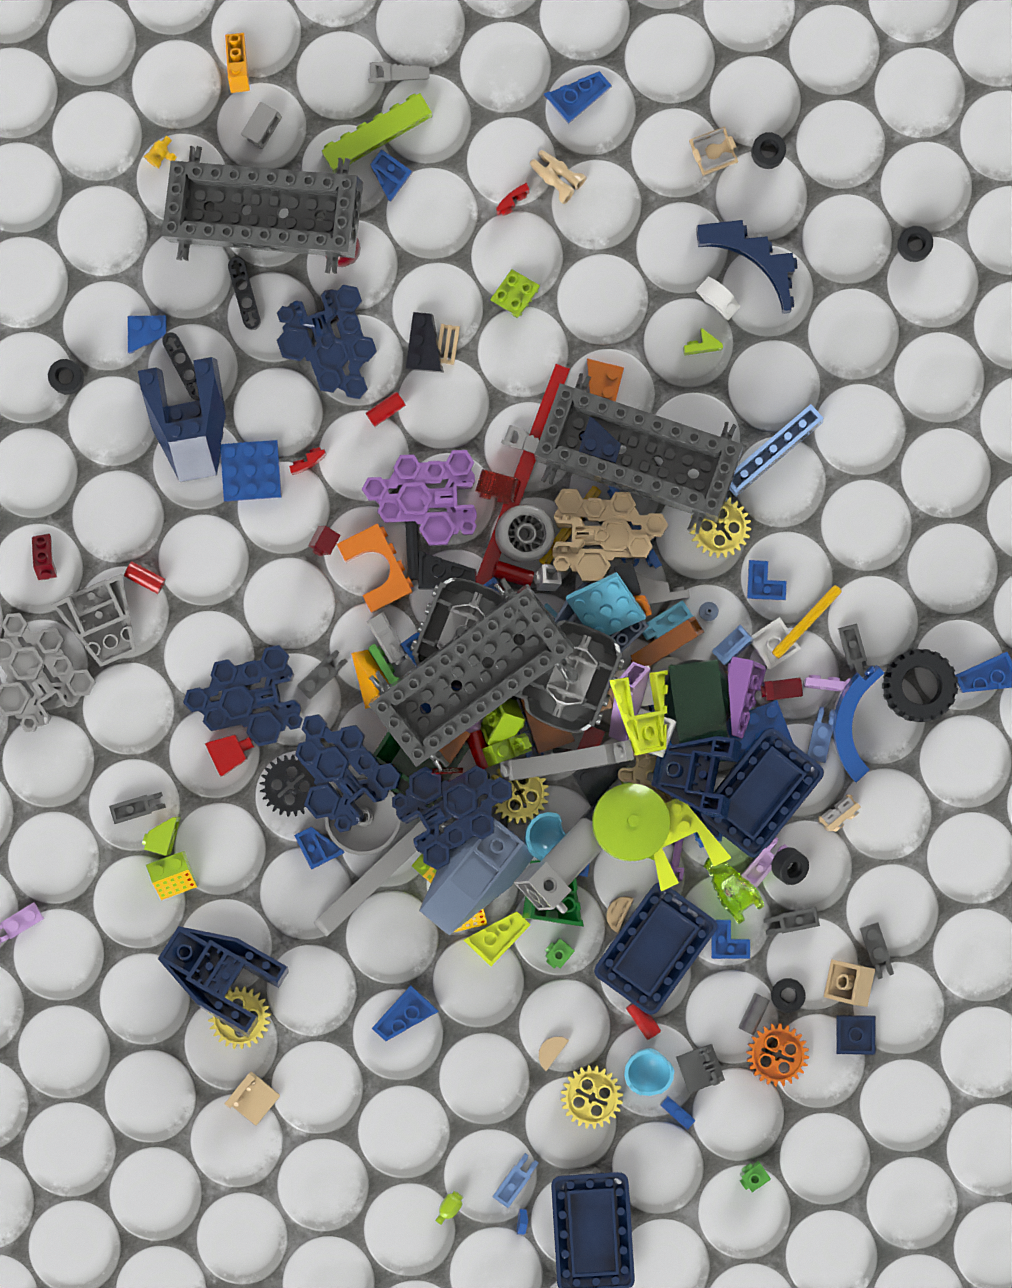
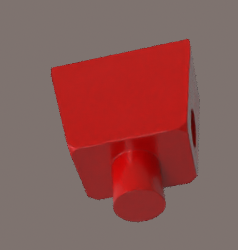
(228, 752)

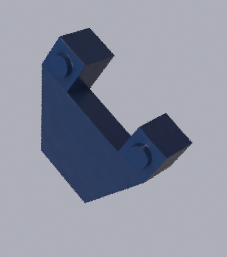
(691, 772)

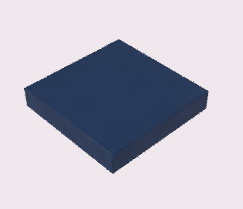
(855, 1034)

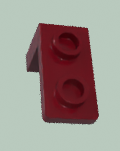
(42, 557)
(781, 689)

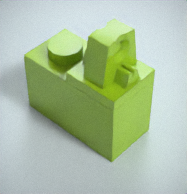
(507, 749)

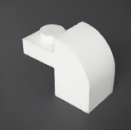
(719, 297)

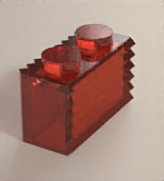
(497, 486)

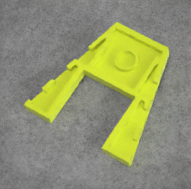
(647, 729)
(682, 824)

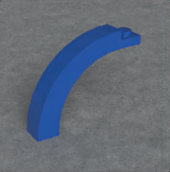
(844, 718)

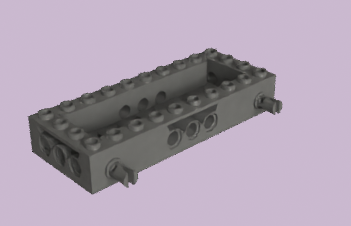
(267, 192)
(644, 438)
(483, 687)

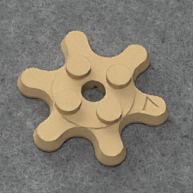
(638, 774)

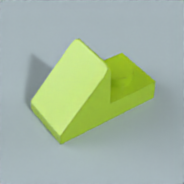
(707, 344)

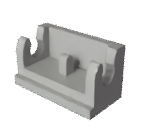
(261, 125)

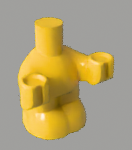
(159, 152)

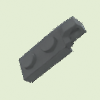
(853, 648)

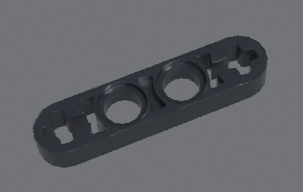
(242, 294)
(181, 367)

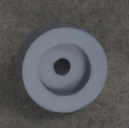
(705, 615)

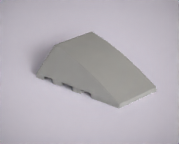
(100, 619)

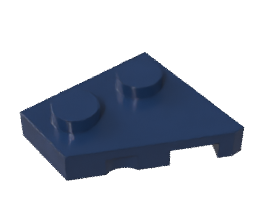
(599, 442)

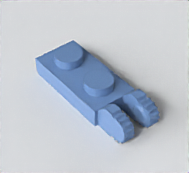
(821, 737)
(514, 1182)

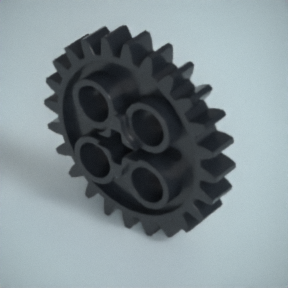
(279, 771)

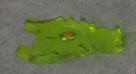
(733, 890)

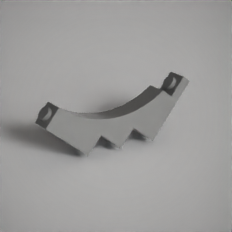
(654, 590)
(566, 761)

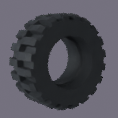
(945, 678)

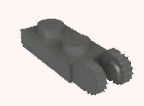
(320, 676)
(134, 808)
(794, 921)
(876, 948)

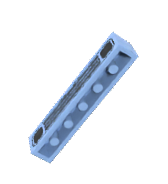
(775, 449)

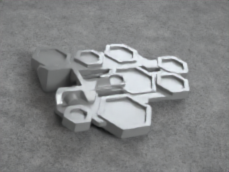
(27, 665)

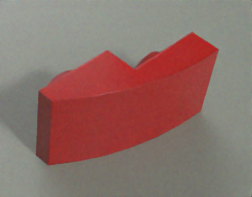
(507, 204)
(313, 458)

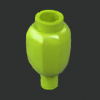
(449, 1207)

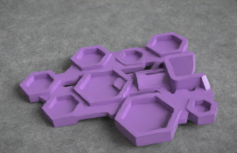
(415, 498)

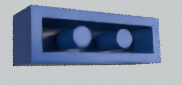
(677, 1112)

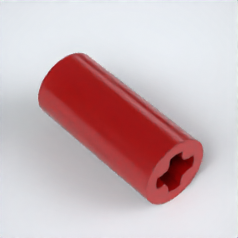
(385, 409)
(513, 573)
(144, 577)
(476, 744)
(644, 1021)

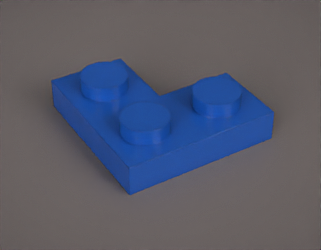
(760, 587)
(726, 948)

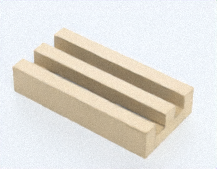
(449, 328)

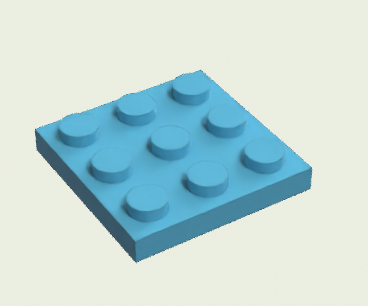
(606, 605)

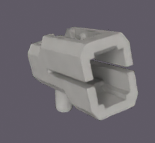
(387, 638)

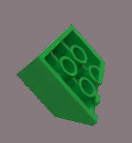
(570, 917)

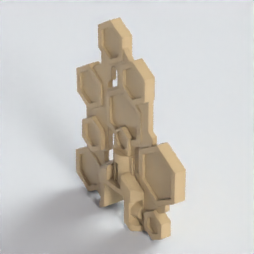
(613, 535)

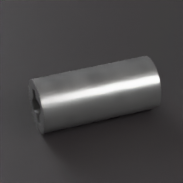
(754, 1014)

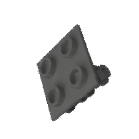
(700, 1068)

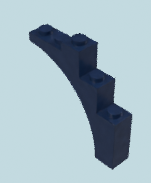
(776, 267)

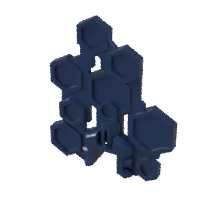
(330, 352)
(238, 702)
(332, 765)
(458, 801)

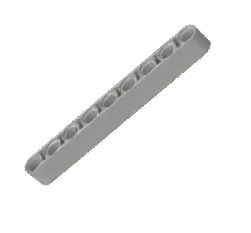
(370, 881)

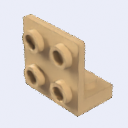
(253, 1098)

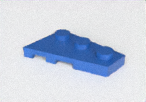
(576, 97)
(988, 675)
(404, 1013)

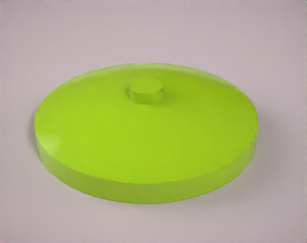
(630, 822)

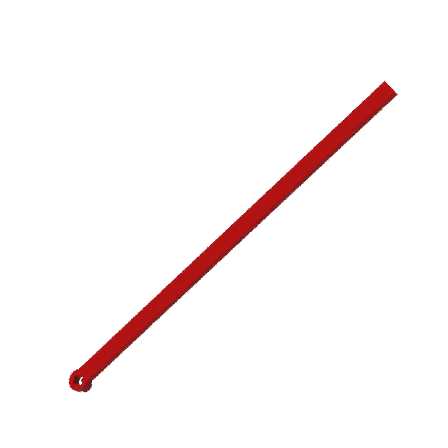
(523, 469)

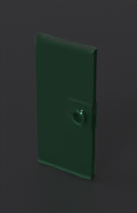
(698, 700)

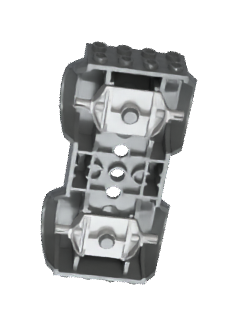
(558, 702)

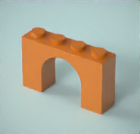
(374, 540)

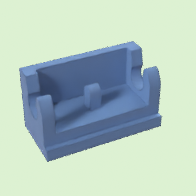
(733, 645)

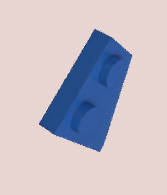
(389, 173)
(145, 330)

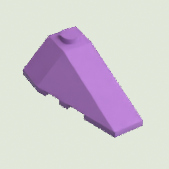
(744, 680)

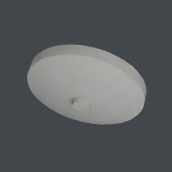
(373, 833)

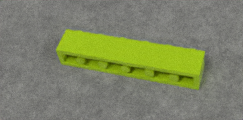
(377, 132)

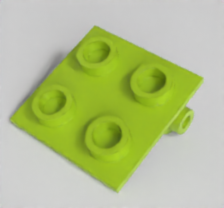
(515, 293)

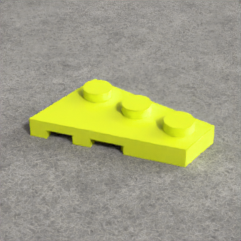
(497, 938)

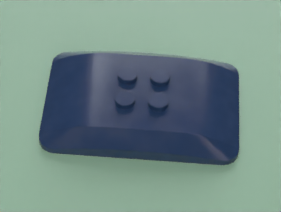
(765, 791)
(655, 948)
(593, 1231)

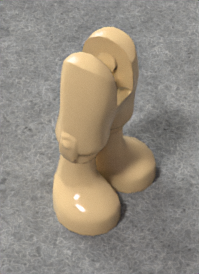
(551, 173)

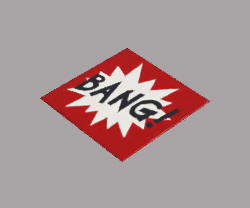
(447, 770)

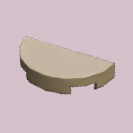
(617, 911)
(550, 1050)

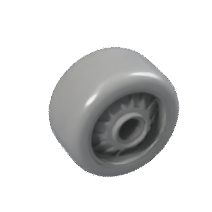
(539, 530)

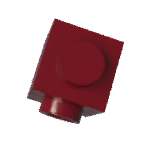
(324, 540)

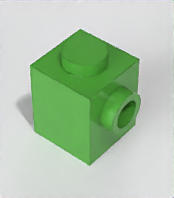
(558, 953)
(754, 1176)

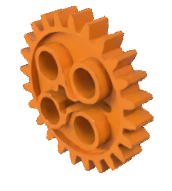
(771, 1071)

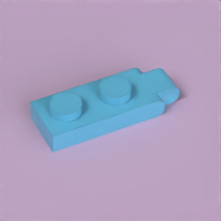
(667, 621)

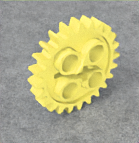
(733, 515)
(532, 785)
(250, 1003)
(599, 1081)

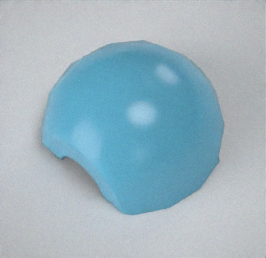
(543, 834)
(648, 1072)

